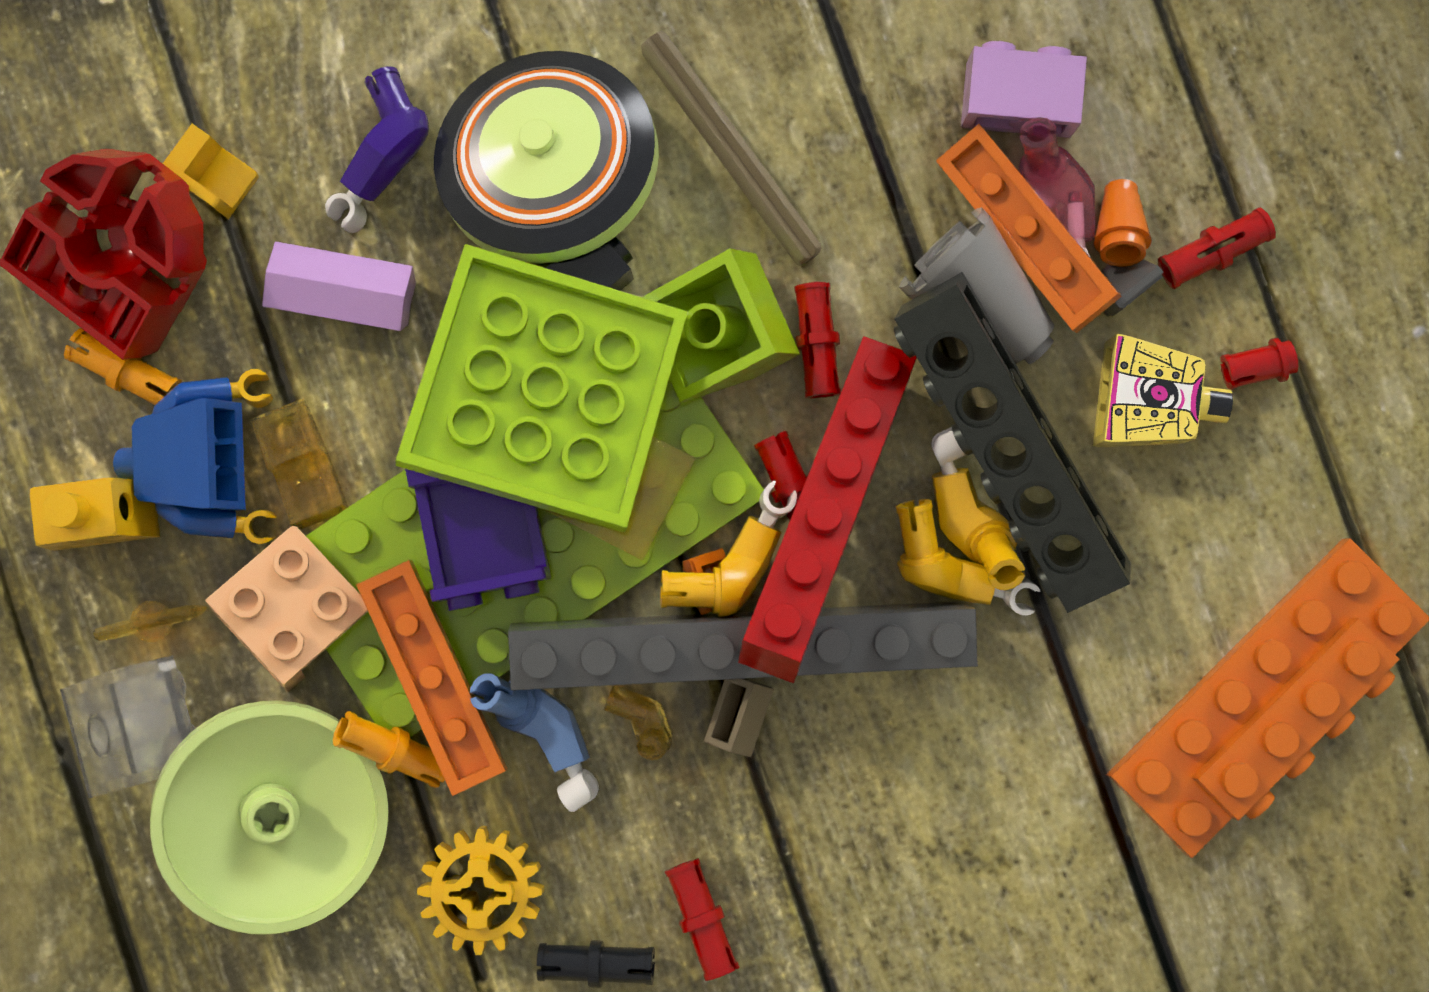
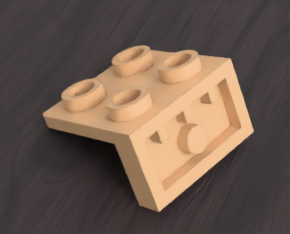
(287, 606)

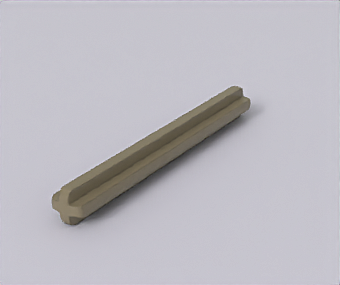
(731, 148)

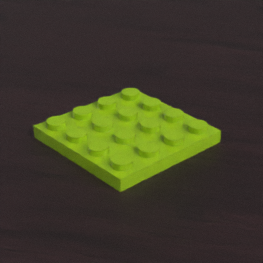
(542, 388)

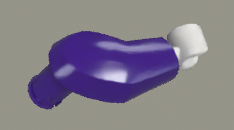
(382, 151)

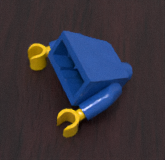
(193, 457)

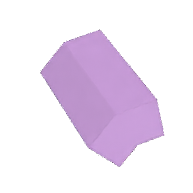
(339, 286)

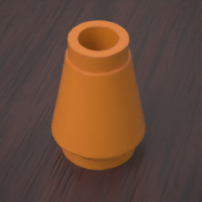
(1122, 226)

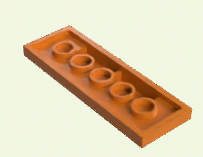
(1271, 700)

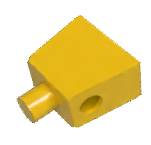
(89, 514)

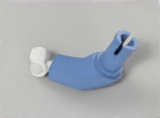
(550, 723)

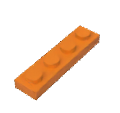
(1029, 228)
(431, 677)

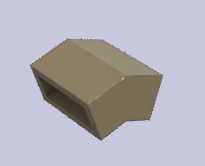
(748, 719)

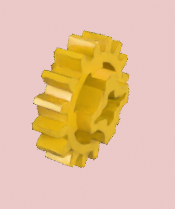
(479, 914)

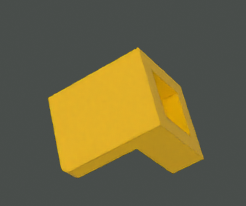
(211, 171)

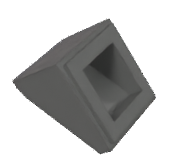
(1130, 282)

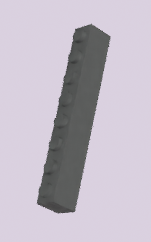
(710, 646)

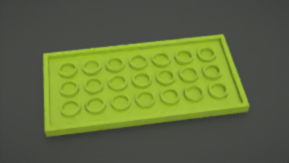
(584, 569)

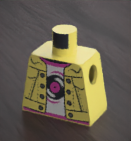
(1153, 395)

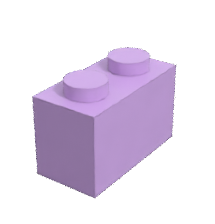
(1014, 86)

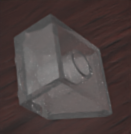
(127, 723)

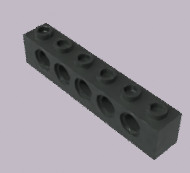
(1072, 575)

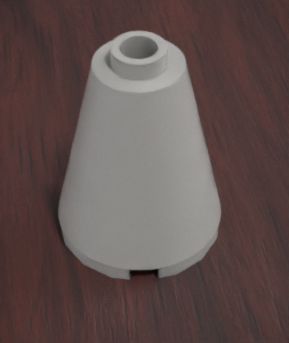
(995, 280)

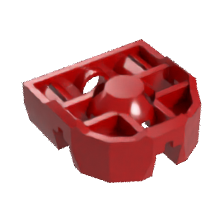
(73, 270)

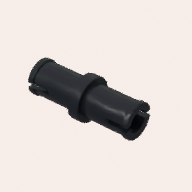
(596, 963)

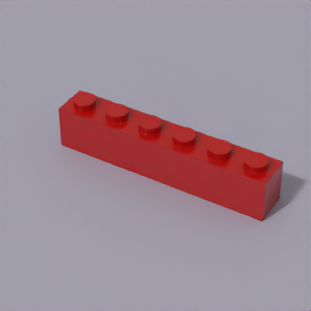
(826, 511)

